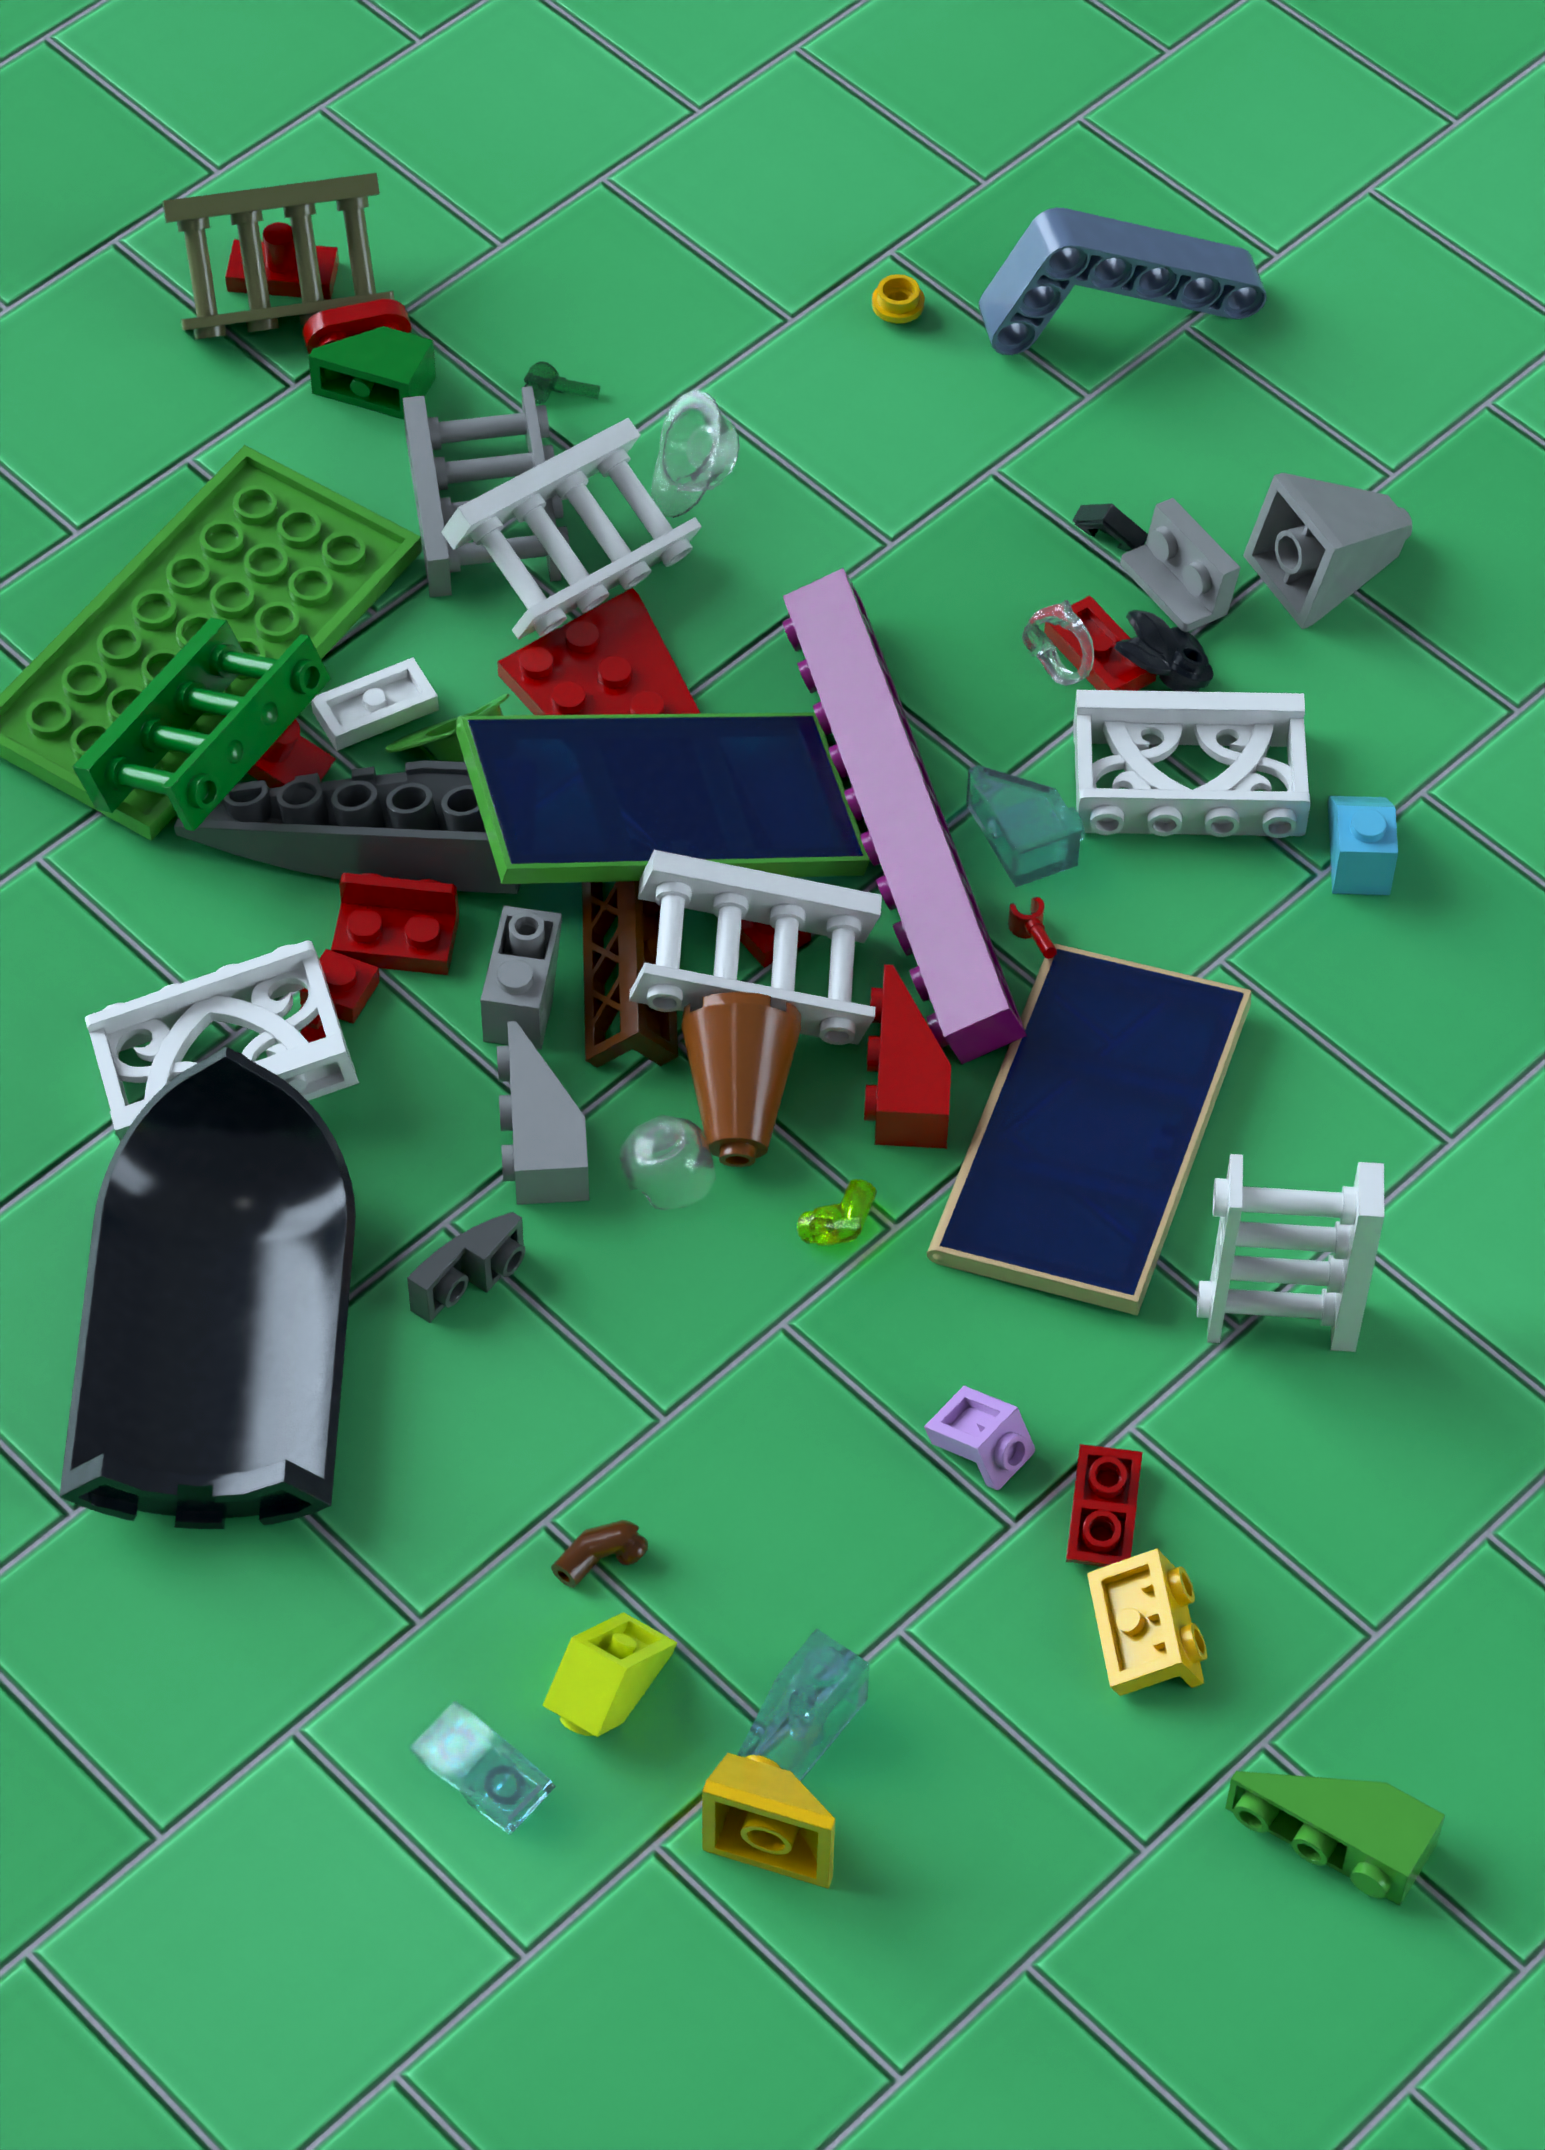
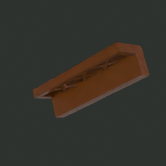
(632, 945)

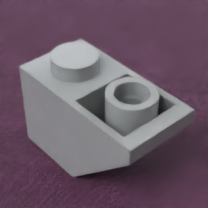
(521, 974)

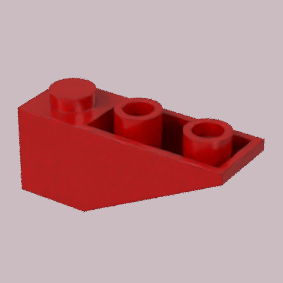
(912, 1072)

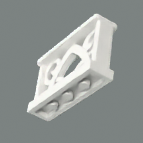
(1209, 719)
(231, 995)

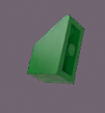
(374, 369)

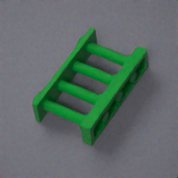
(176, 699)

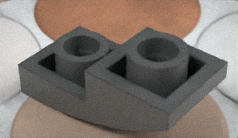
(474, 1256)

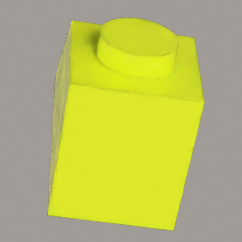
(606, 1674)

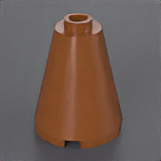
(739, 1070)

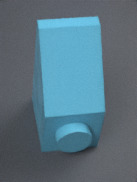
(1362, 844)

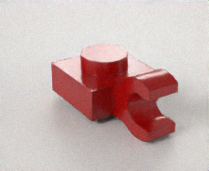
(350, 987)

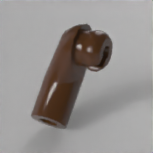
(596, 1543)

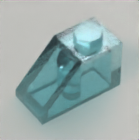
(1024, 824)
(809, 1705)

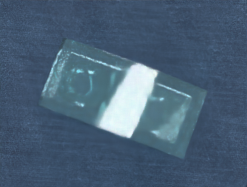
(482, 1767)

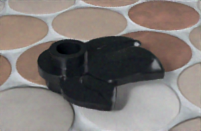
(1166, 652)

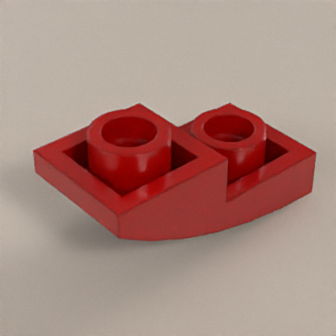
(1104, 1505)

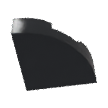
(1112, 522)

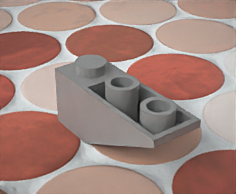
(546, 1124)

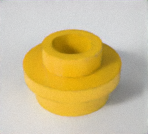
(898, 299)

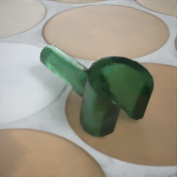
(545, 379)

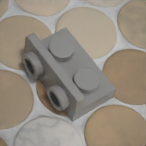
(1183, 568)

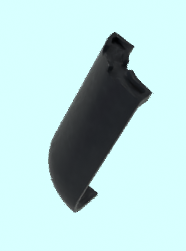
(214, 1307)

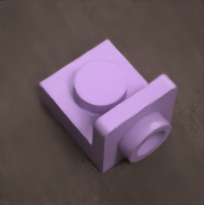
(983, 1432)

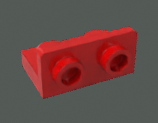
(397, 922)

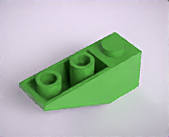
(1351, 1825)

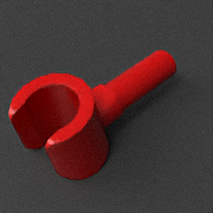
(1032, 926)

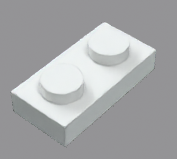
(375, 704)

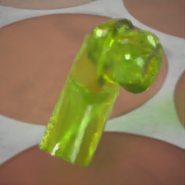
(840, 1221)

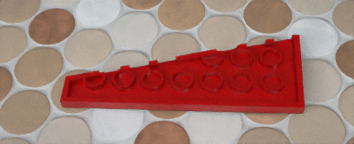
(609, 666)

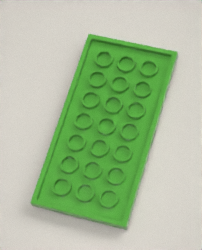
(246, 549)

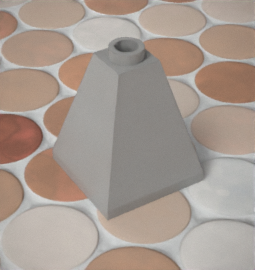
(1322, 542)

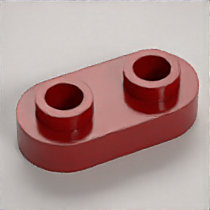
(354, 319)

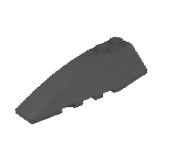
(383, 824)

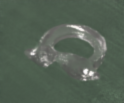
(1044, 649)

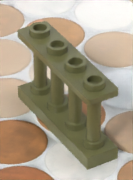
(246, 211)

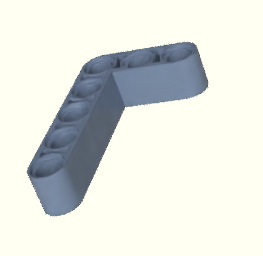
(1115, 257)

